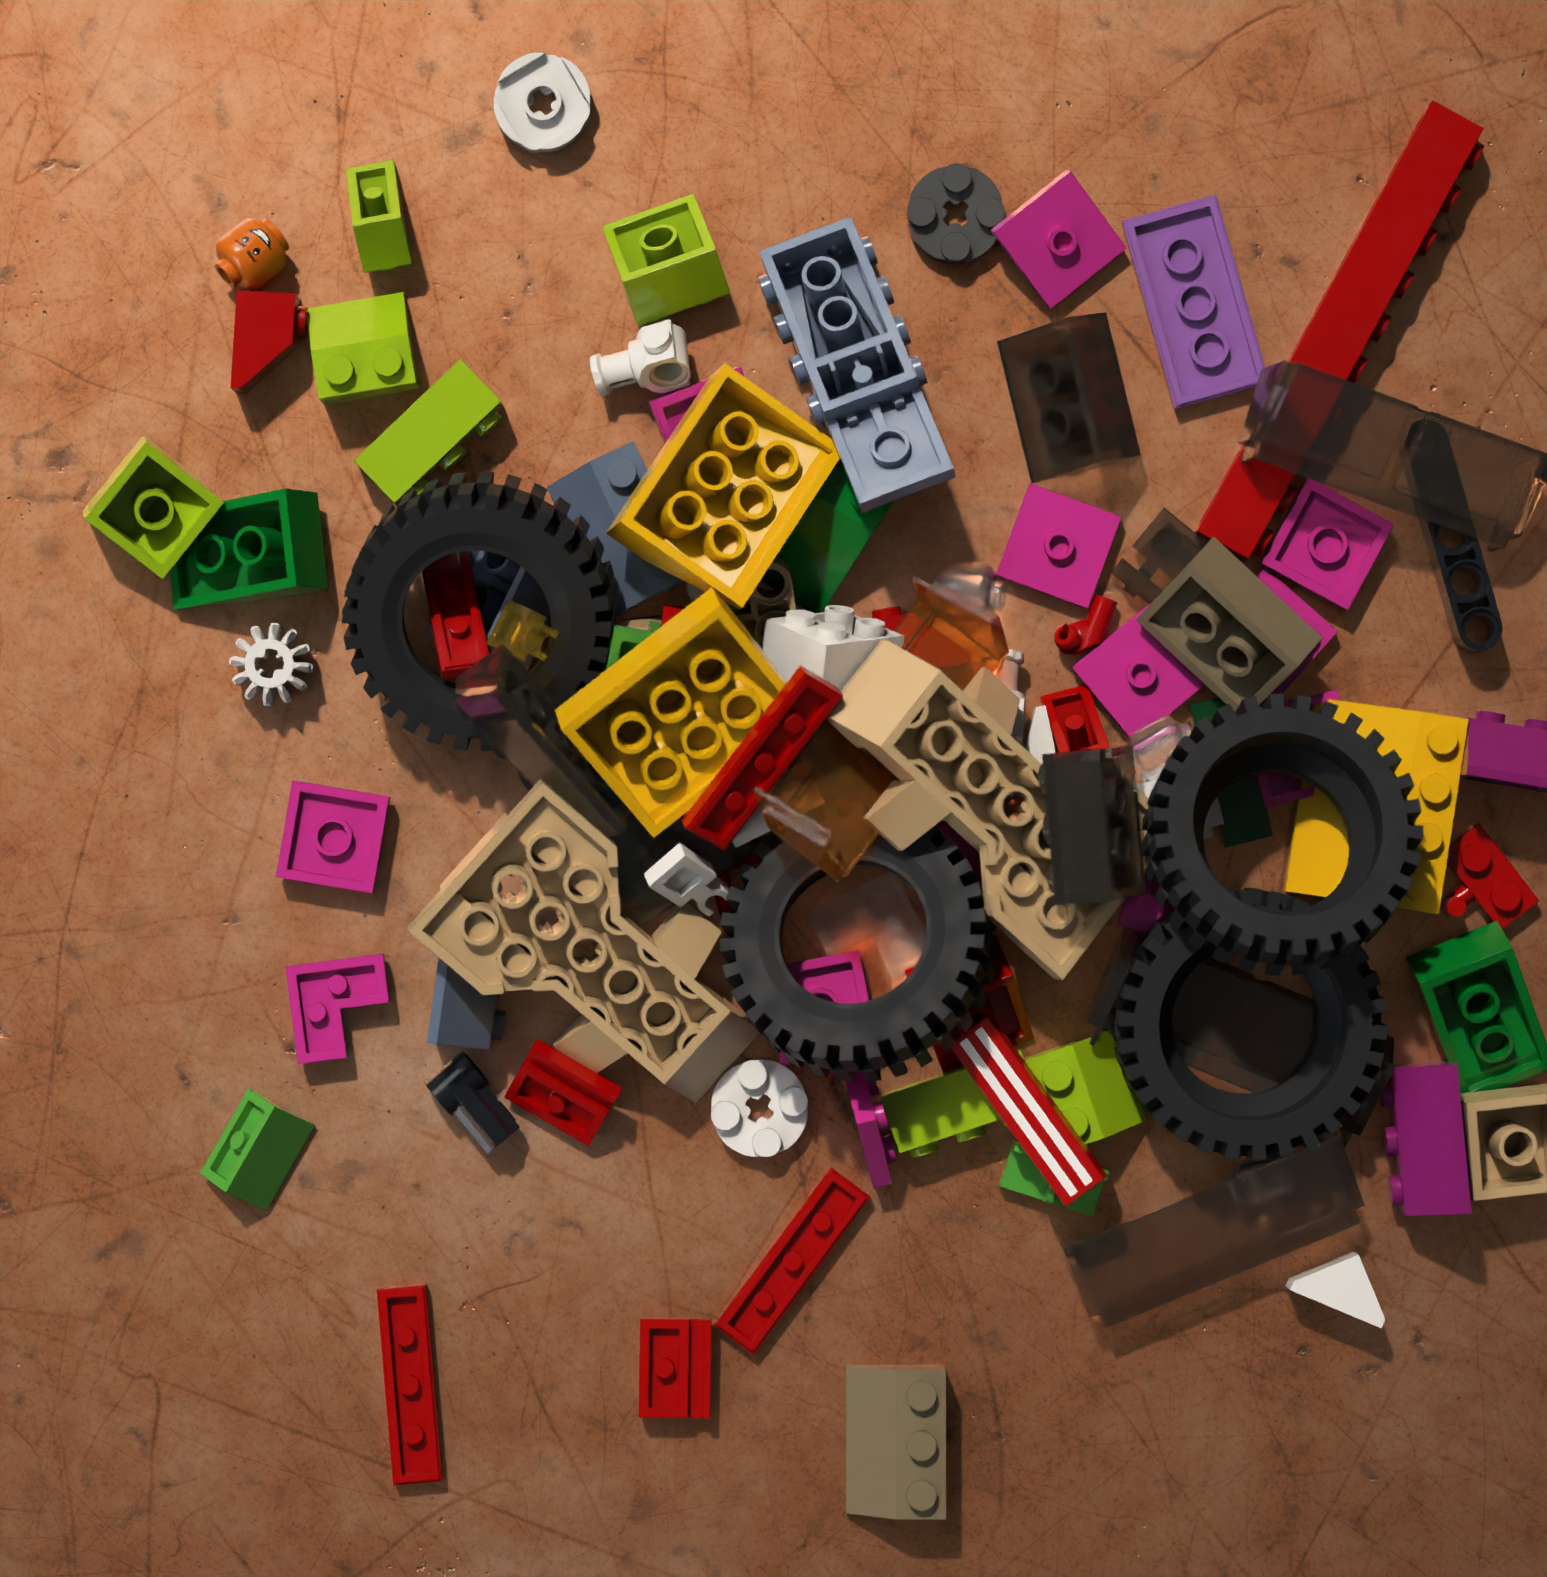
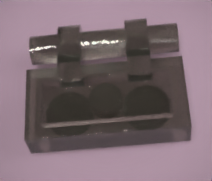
(1166, 546)

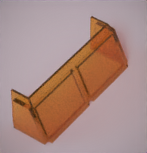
(836, 784)

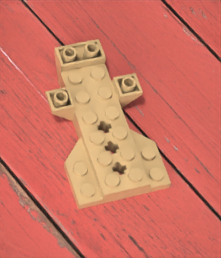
(959, 768)
(631, 994)

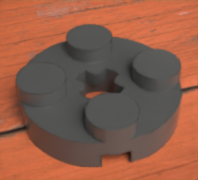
(926, 214)

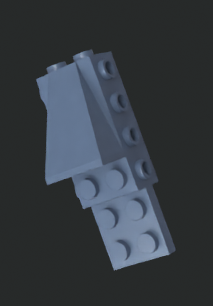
(855, 362)

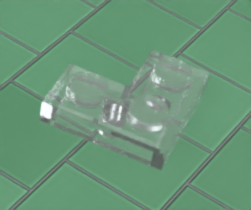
(875, 910)

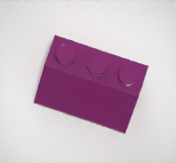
(1506, 752)
(1426, 1140)

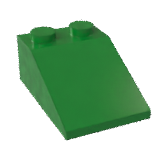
(826, 542)
(253, 552)
(1480, 1009)

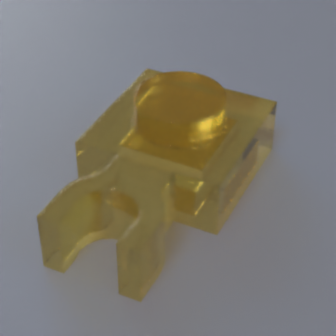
(521, 631)

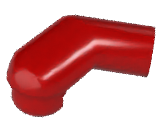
(1088, 632)

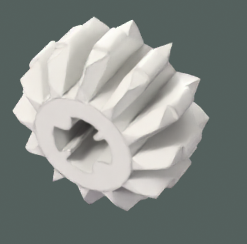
(281, 677)

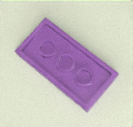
(1194, 301)

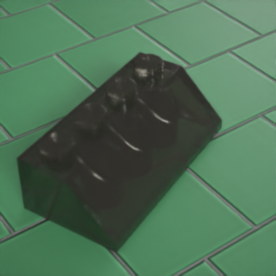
(526, 730)

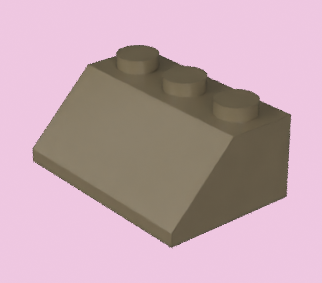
(1229, 627)
(896, 1441)

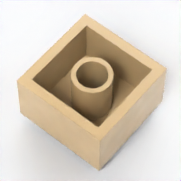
(1506, 1141)

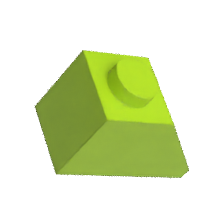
(378, 216)

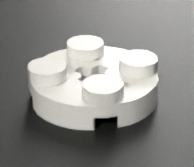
(549, 75)
(765, 1135)

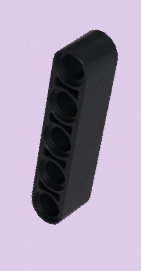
(1458, 607)

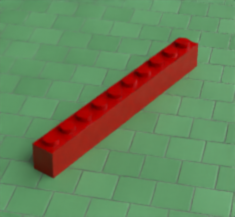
(1354, 307)

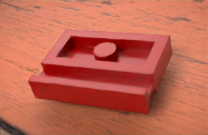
(562, 1092)
(675, 1367)

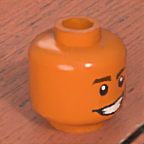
(251, 254)

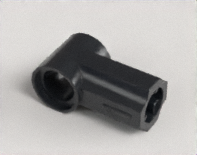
(465, 1092)

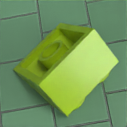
(666, 260)
(362, 348)
(152, 507)
(1089, 1086)

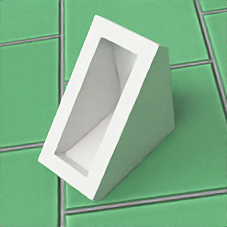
(1342, 1286)

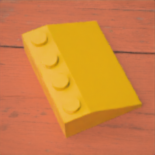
(726, 488)
(673, 710)
(1433, 757)

